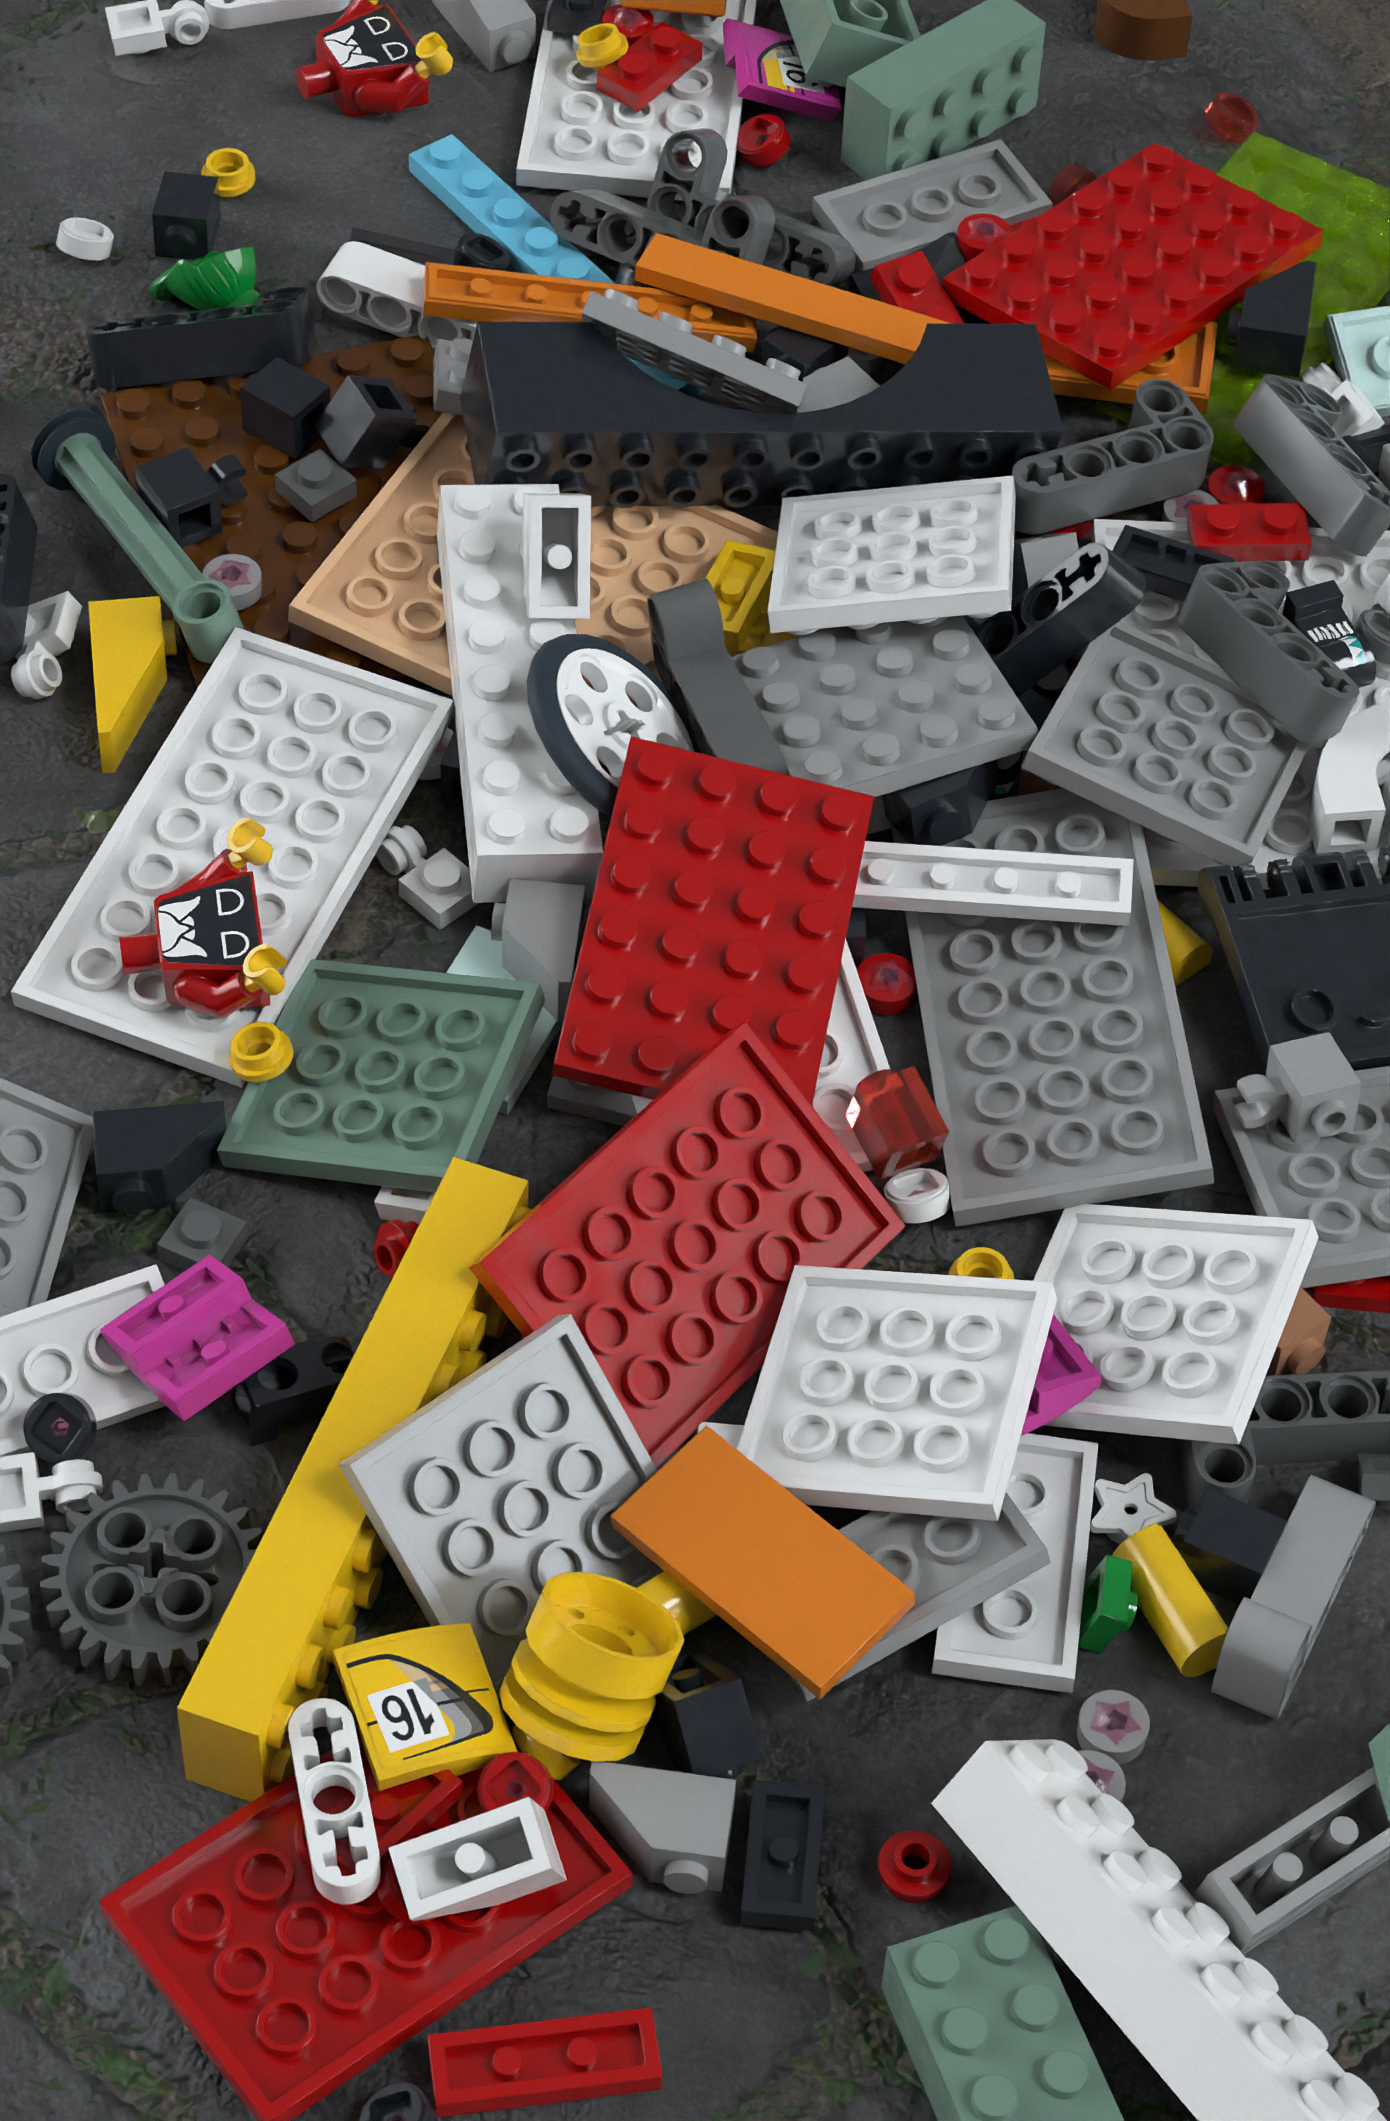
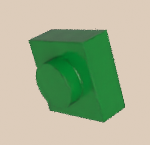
(1107, 1604)

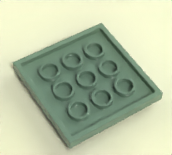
(384, 1075)

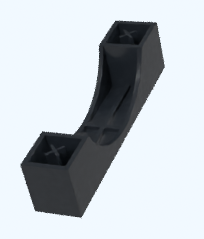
(579, 415)

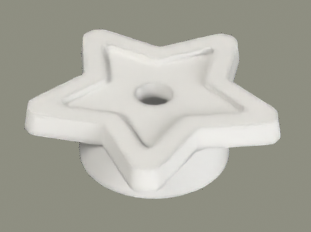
(1136, 1494)

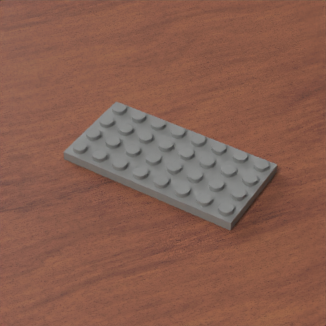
(1057, 1038)

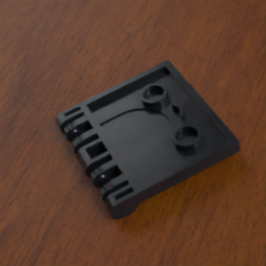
(1312, 951)

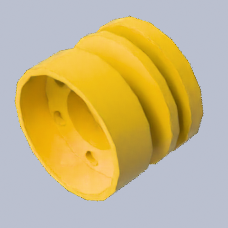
(590, 1666)

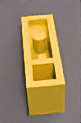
(128, 668)

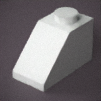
(557, 554)
(478, 1862)

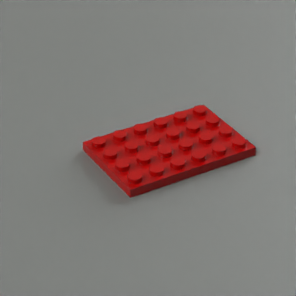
(1132, 263)
(711, 911)
(688, 1237)
(315, 1990)

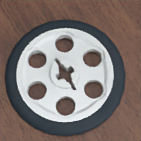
(574, 747)

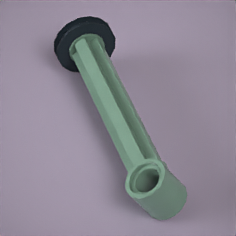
(77, 455)

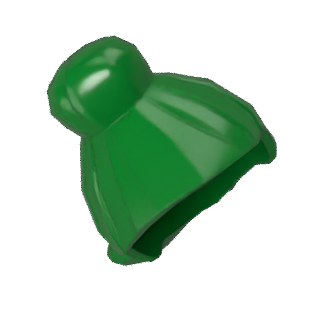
(210, 281)

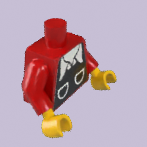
(373, 62)
(212, 934)

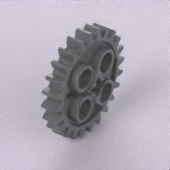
(150, 1576)

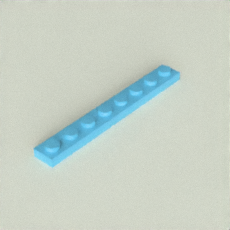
(500, 213)

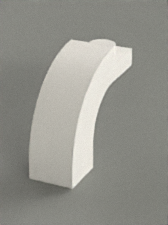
(1346, 794)

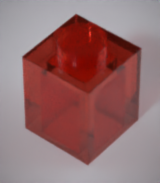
(896, 1121)

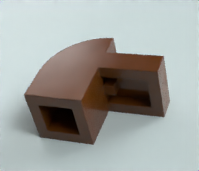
(1144, 28)

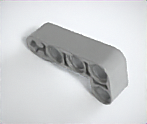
(1292, 1599)

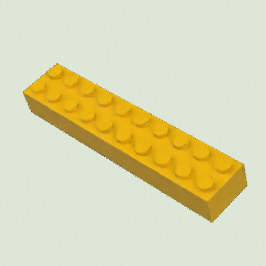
(320, 1546)

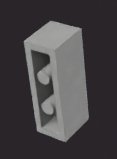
(1300, 1863)

